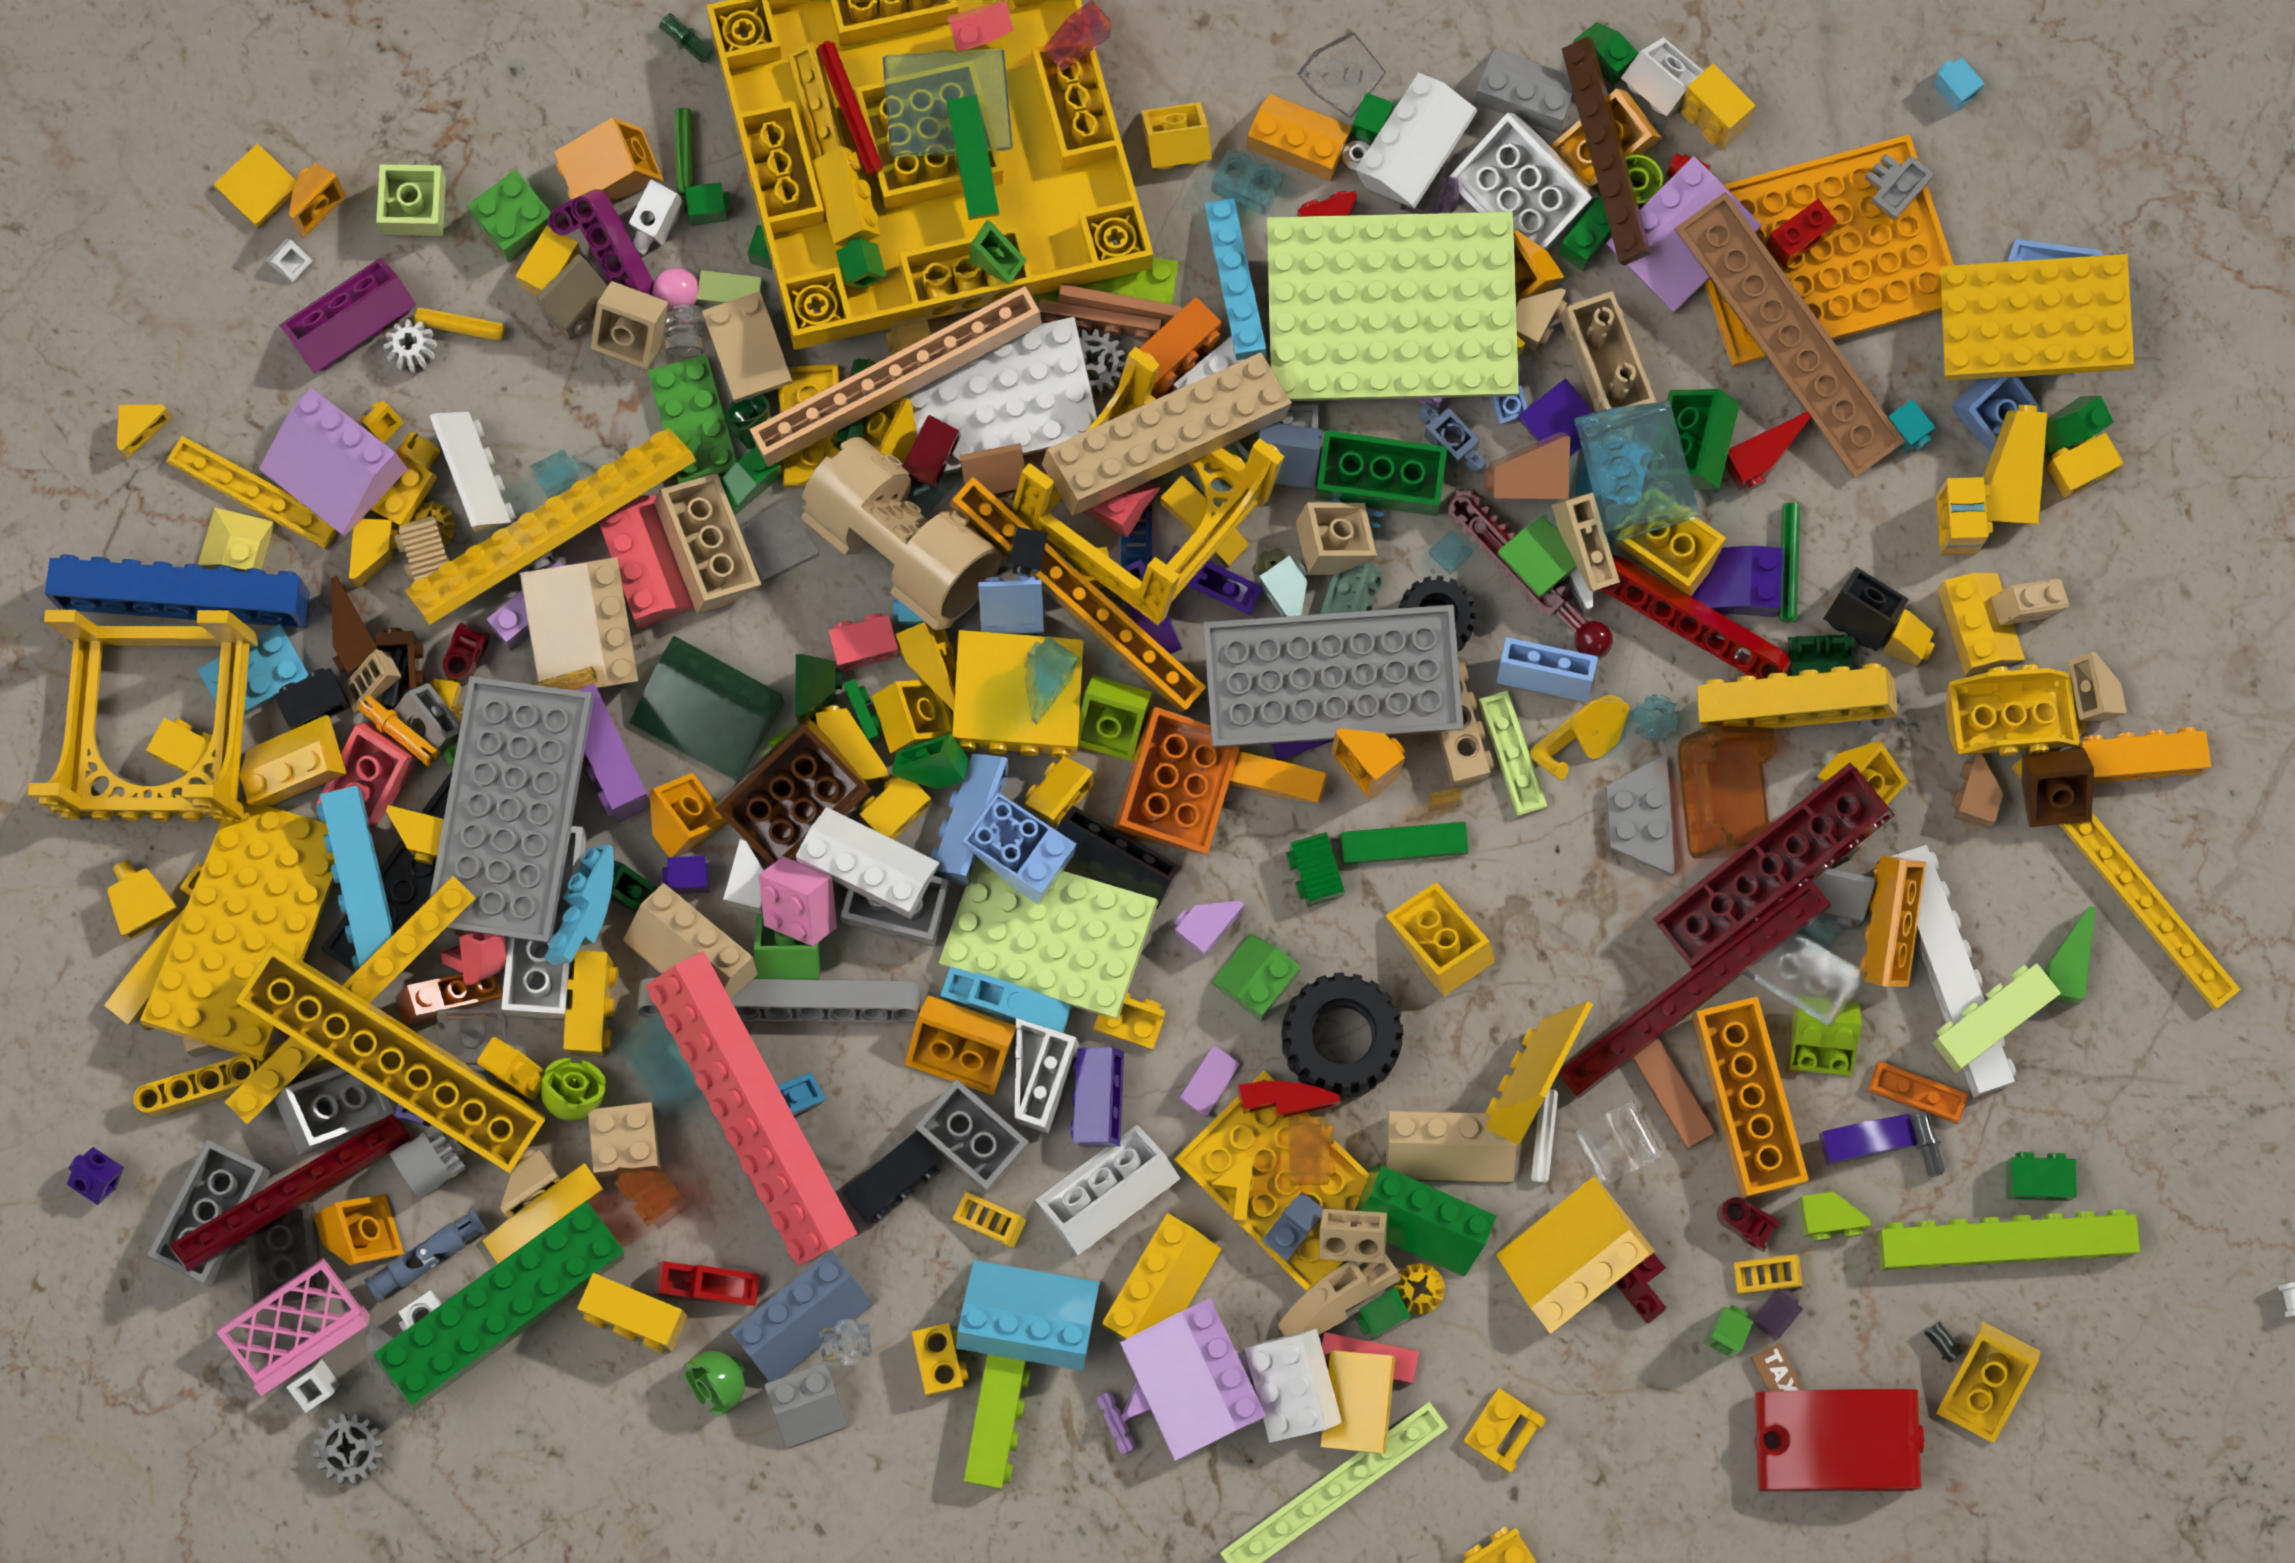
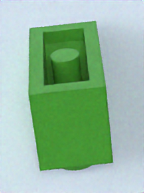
(1729, 1331)

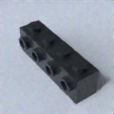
(1117, 856)

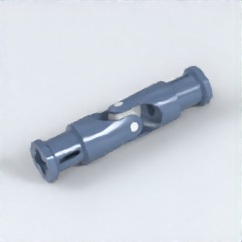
(439, 1246)

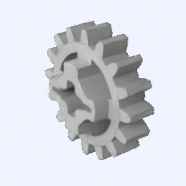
(1102, 354)
(334, 1451)

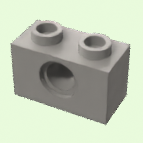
(429, 717)

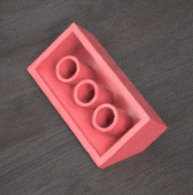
(645, 562)

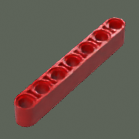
(1708, 621)

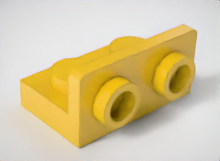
(1137, 1023)
(1506, 1548)

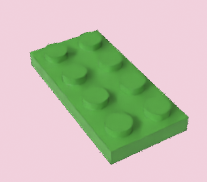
(694, 413)

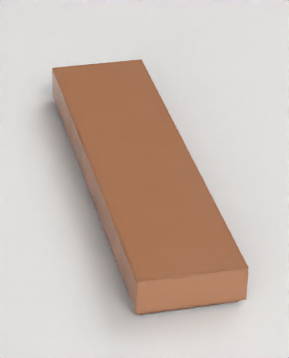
(1117, 303)
(1673, 1094)

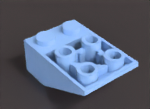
(1011, 606)
(1019, 847)

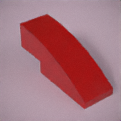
(1285, 1097)
(706, 1284)

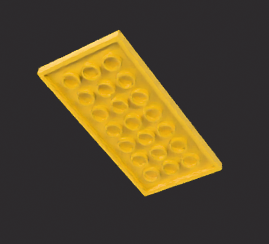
(255, 889)

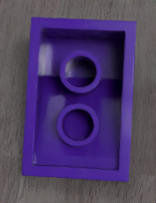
(1744, 581)

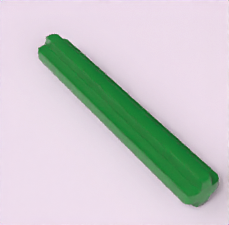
(1790, 543)

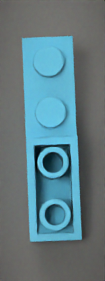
(589, 900)
(1005, 999)

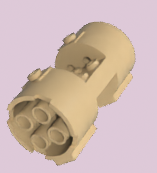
(936, 561)

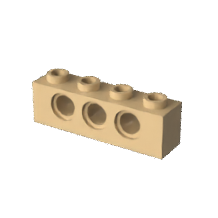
(1460, 768)

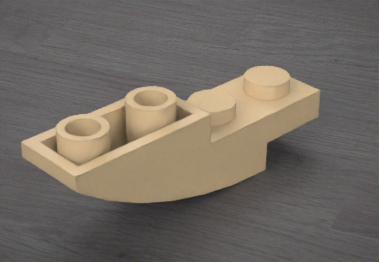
(1343, 1288)

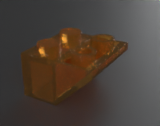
(654, 1193)

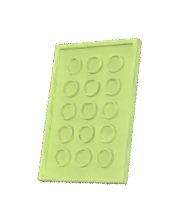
(1069, 947)

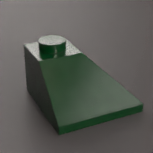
(815, 685)

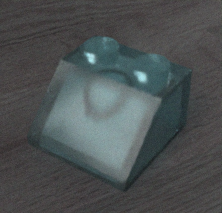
(1047, 674)

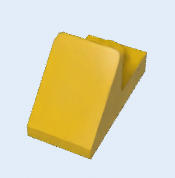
(1237, 1180)

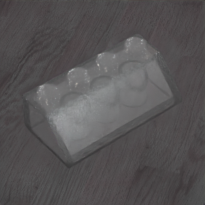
(1809, 977)

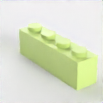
(1996, 1017)

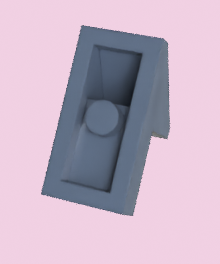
(1293, 1226)

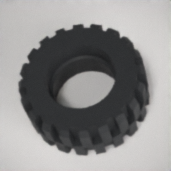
(1352, 994)

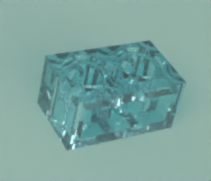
(1243, 188)

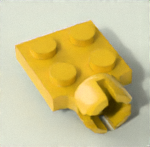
(412, 487)

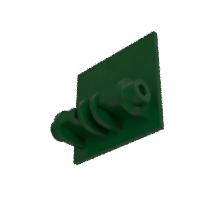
(1820, 653)

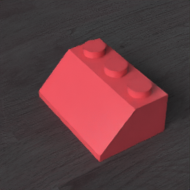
(1124, 510)

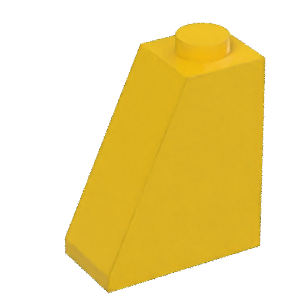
(852, 743)

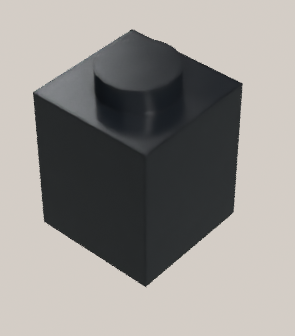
(1026, 551)

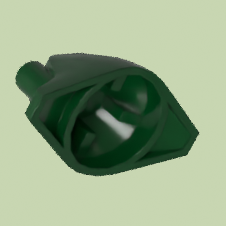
(746, 415)

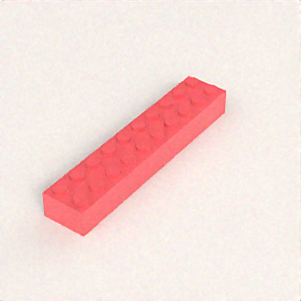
(750, 1108)

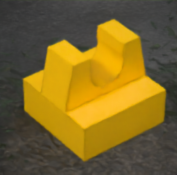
(382, 421)

